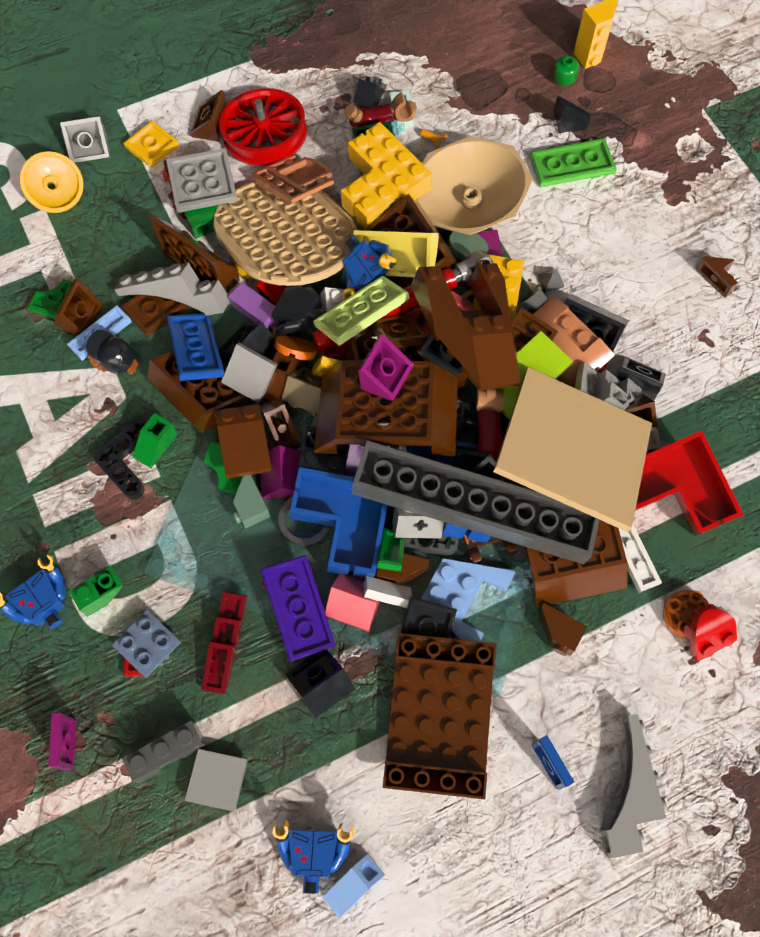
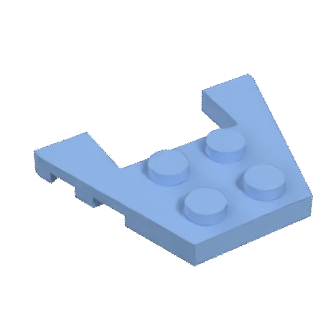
(457, 585)

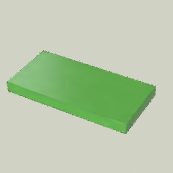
(572, 162)

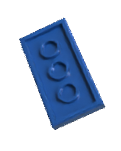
(195, 347)

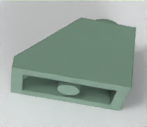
(249, 504)

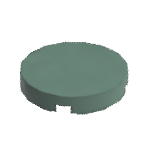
(463, 244)

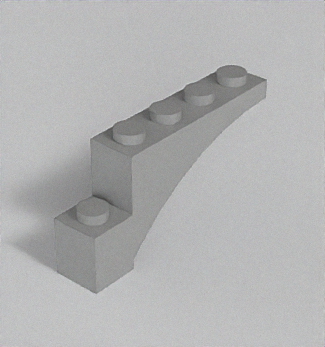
(177, 284)
(640, 795)

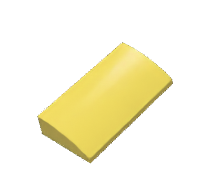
(409, 249)

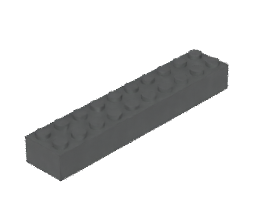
(474, 502)

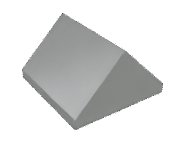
(85, 139)

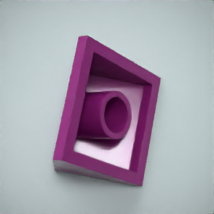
(384, 369)
(282, 478)

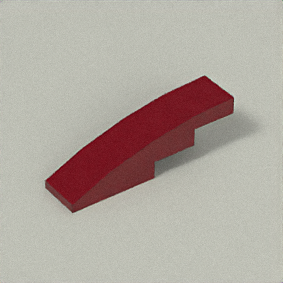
(224, 643)

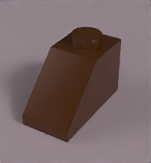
(279, 423)
(561, 630)

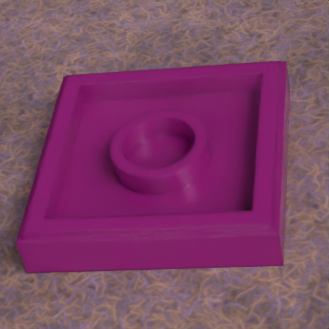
(62, 742)

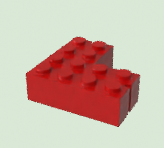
(695, 479)

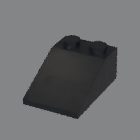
(436, 353)

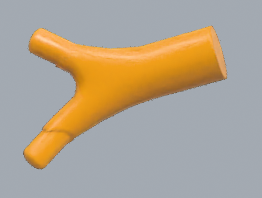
(433, 137)

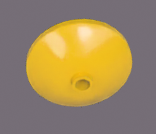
(54, 169)

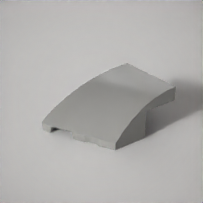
(606, 386)

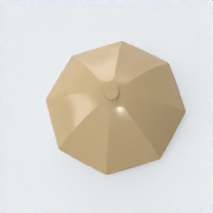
(474, 185)

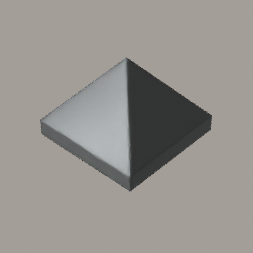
(550, 280)

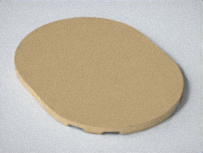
(284, 241)

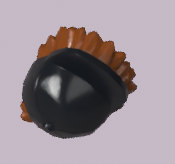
(110, 353)

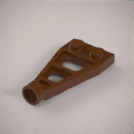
(529, 326)

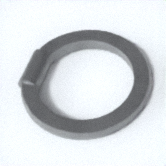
(285, 507)

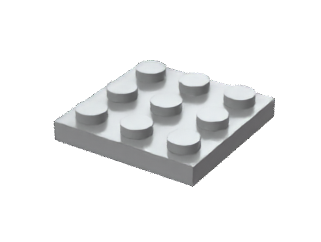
(201, 180)

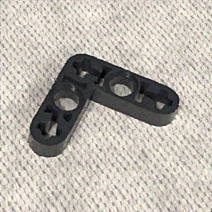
(115, 461)

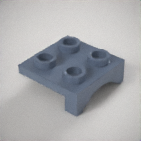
(146, 644)

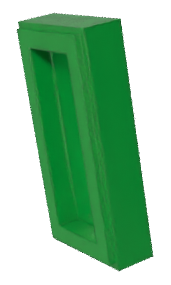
(391, 551)

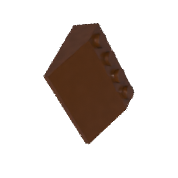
(410, 217)
(182, 248)
(193, 398)

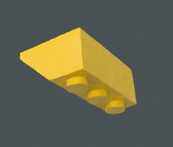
(594, 32)

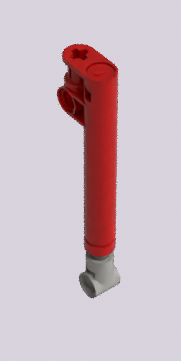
(461, 272)

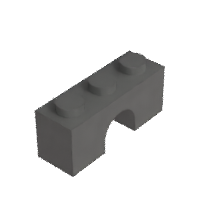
(154, 756)

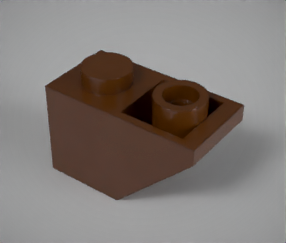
(412, 567)

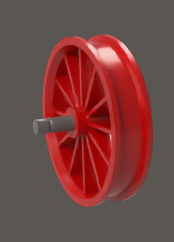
(263, 126)

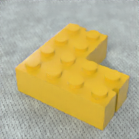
(388, 175)

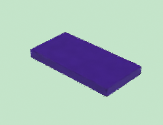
(297, 608)

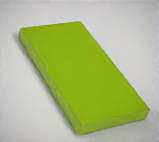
(541, 356)

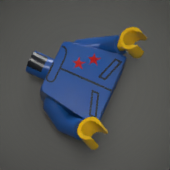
(365, 263)
(37, 598)
(312, 853)

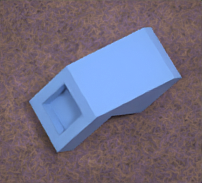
(353, 886)

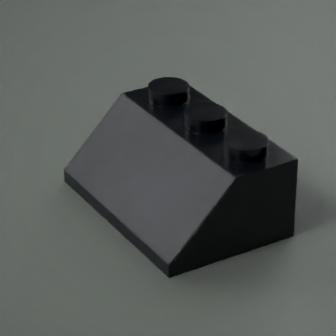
(600, 321)

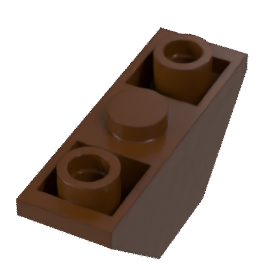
(285, 366)

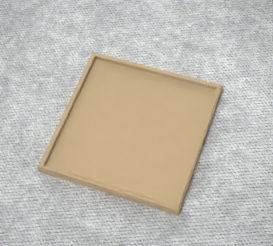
(575, 449)

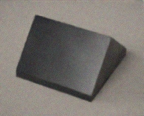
(646, 377)

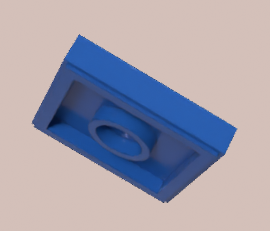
(552, 763)

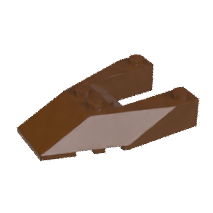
(476, 338)

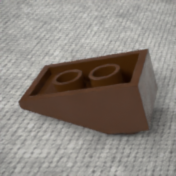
(242, 441)

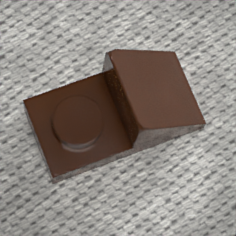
(716, 273)

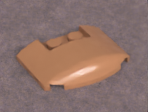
(293, 179)
(573, 339)

